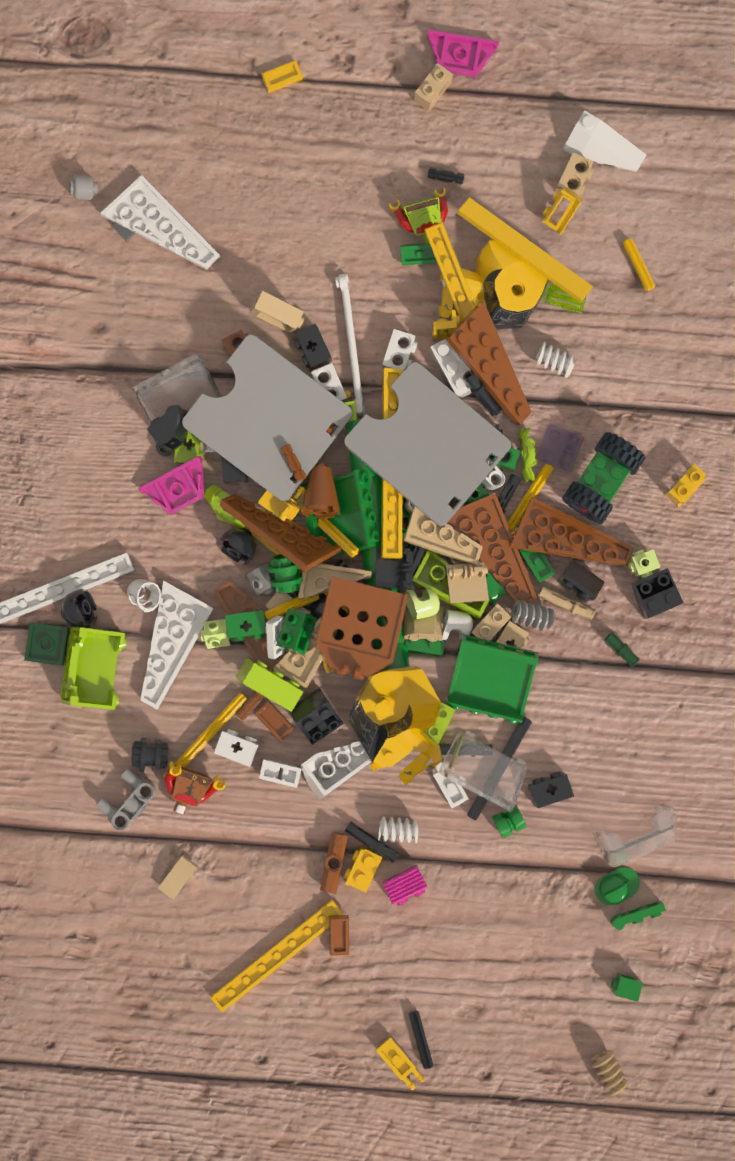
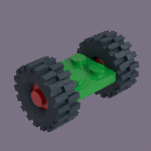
(603, 477)

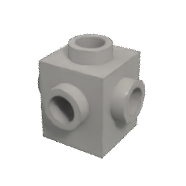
(260, 580)

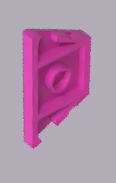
(461, 53)
(177, 487)

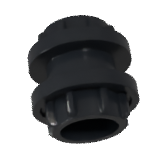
(149, 754)

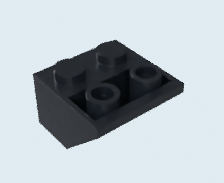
(168, 429)
(581, 581)
(656, 594)
(316, 716)

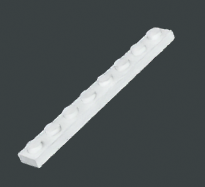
(60, 588)

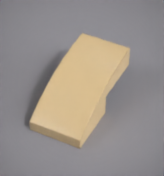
(178, 877)

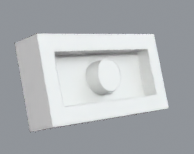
(273, 629)

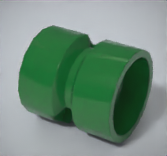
(509, 821)

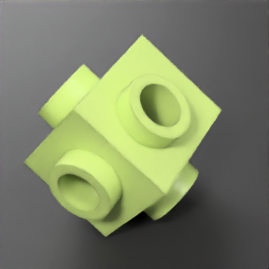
(650, 563)
(215, 634)

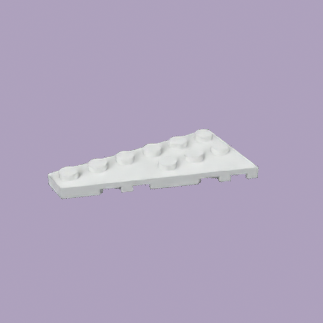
(152, 217)
(174, 635)

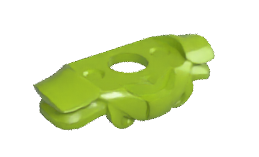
(528, 454)
(213, 496)

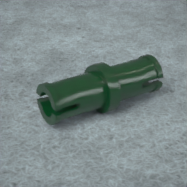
(622, 649)

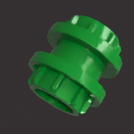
(285, 574)

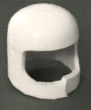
(134, 590)
(457, 621)

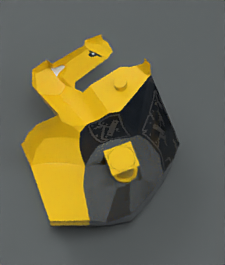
(504, 284)
(404, 708)

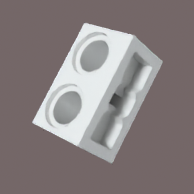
(395, 351)
(333, 384)
(280, 773)

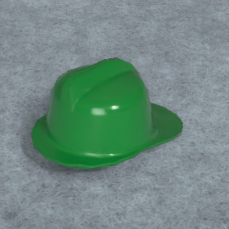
(617, 886)

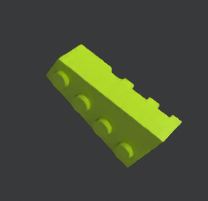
(433, 576)

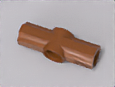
(332, 874)

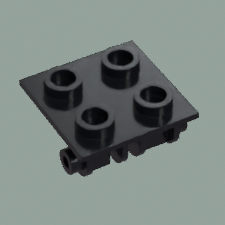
(394, 572)

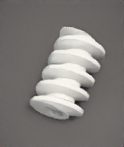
(555, 360)
(398, 829)

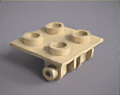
(467, 582)

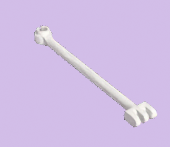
(343, 283)

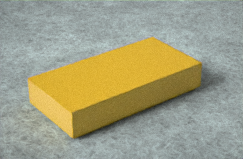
(282, 76)

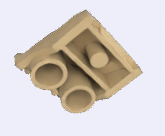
(425, 628)

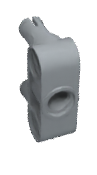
(133, 805)

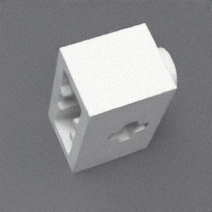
(226, 749)

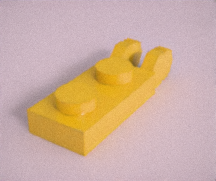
(399, 1062)

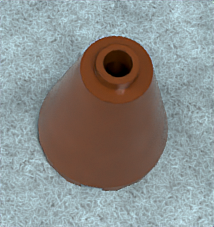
(320, 494)

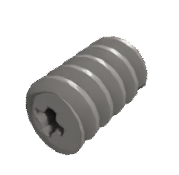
(532, 615)

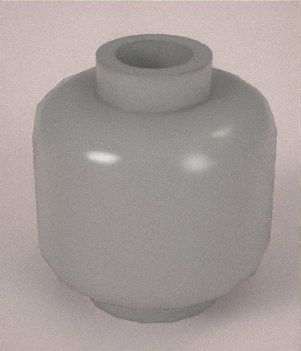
(82, 187)

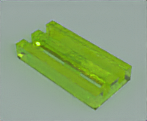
(562, 305)

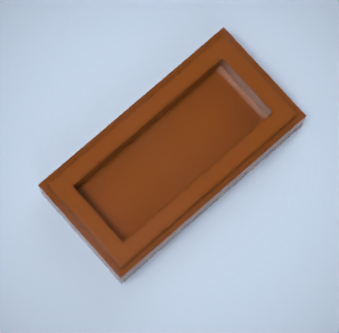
(274, 721)
(339, 935)

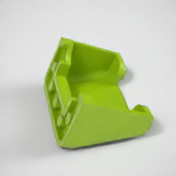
(91, 668)

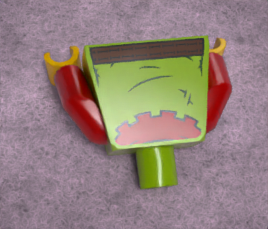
(421, 214)

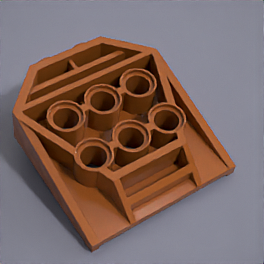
(374, 602)

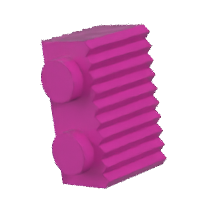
(404, 885)

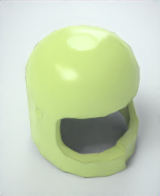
(422, 607)

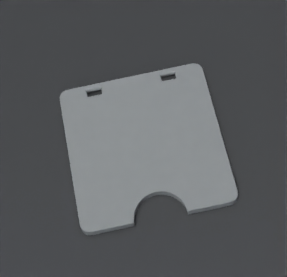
(265, 411)
(429, 446)

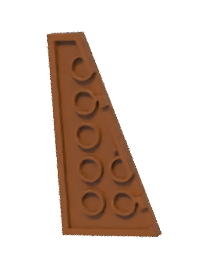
(484, 353)
(487, 526)
(557, 533)
(285, 536)
(235, 602)

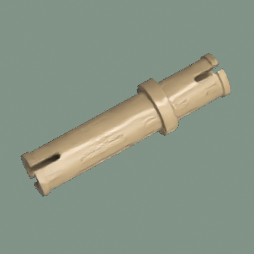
(575, 607)

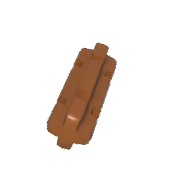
(293, 462)
(249, 705)

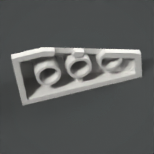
(602, 144)
(333, 767)

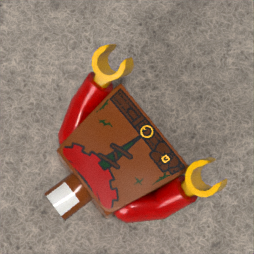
(190, 786)

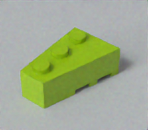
(269, 683)

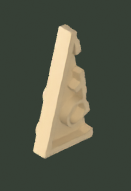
(318, 578)

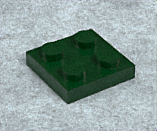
(46, 644)

